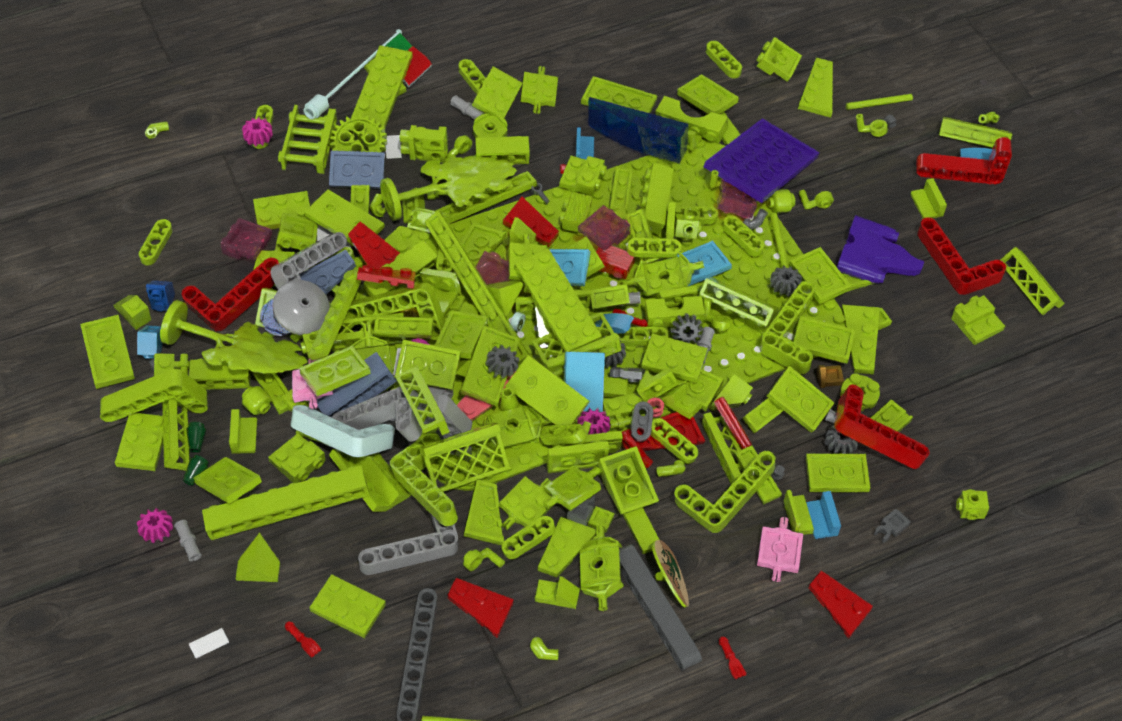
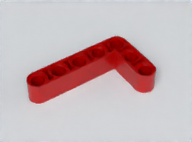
(968, 169)
(953, 266)
(233, 298)
(874, 434)

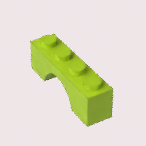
(709, 127)

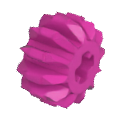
(257, 131)
(599, 421)
(155, 525)

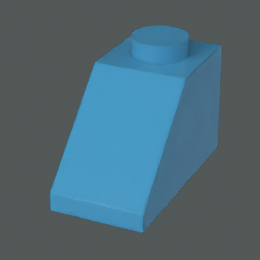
(149, 341)

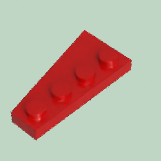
(682, 424)

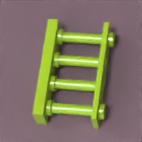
(322, 147)

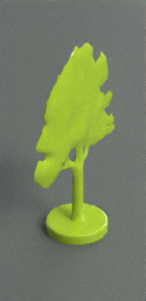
(463, 178)
(248, 348)

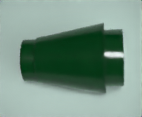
(195, 436)
(196, 466)

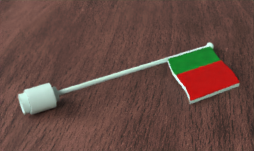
(417, 67)

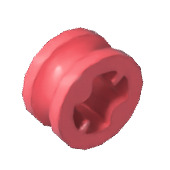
(657, 402)

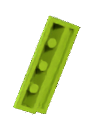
(382, 485)

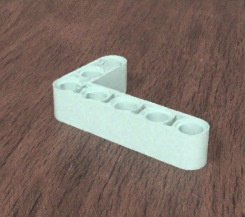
(342, 436)

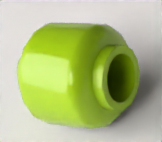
(781, 201)
(256, 400)

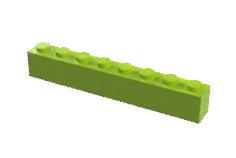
(285, 502)

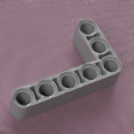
(291, 267)
(381, 409)
(455, 418)
(416, 545)

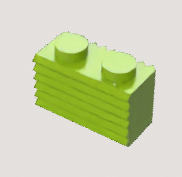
(577, 211)

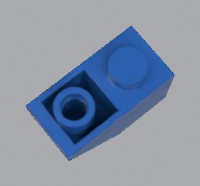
(160, 294)

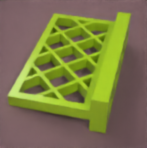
(607, 345)
(464, 440)

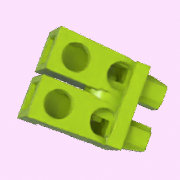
(424, 143)

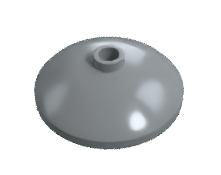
(295, 315)

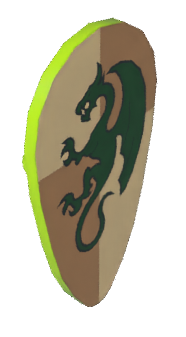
(670, 571)

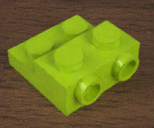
(778, 59)
(583, 174)
(296, 232)
(977, 319)
(297, 458)

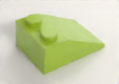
(627, 480)

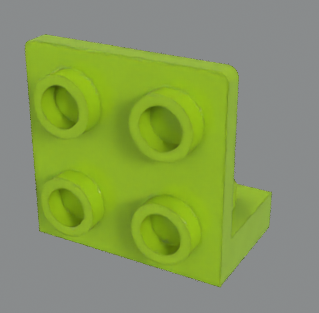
(445, 286)

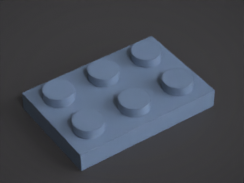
(356, 168)

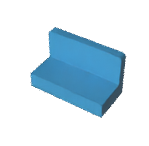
(584, 145)
(824, 516)

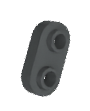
(641, 422)

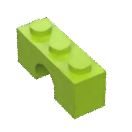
(659, 315)

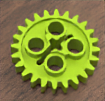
(370, 131)

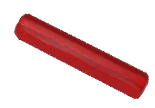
(732, 422)

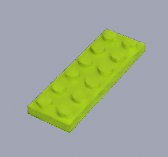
(383, 84)
(557, 301)

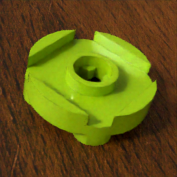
(484, 121)
(869, 387)

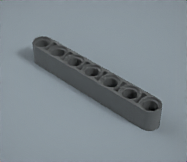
(658, 609)
(417, 649)

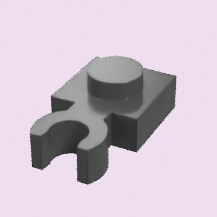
(631, 374)
(583, 512)
(892, 523)

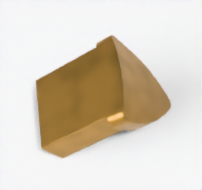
(829, 376)

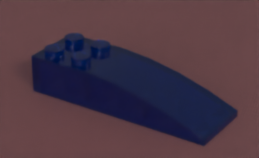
(639, 129)

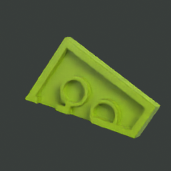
(484, 515)
(564, 546)

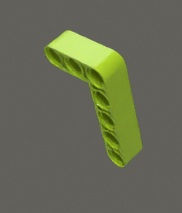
(399, 303)
(774, 339)
(152, 391)
(407, 471)
(729, 497)

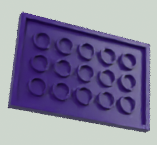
(761, 160)

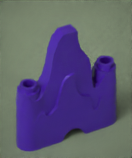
(872, 254)

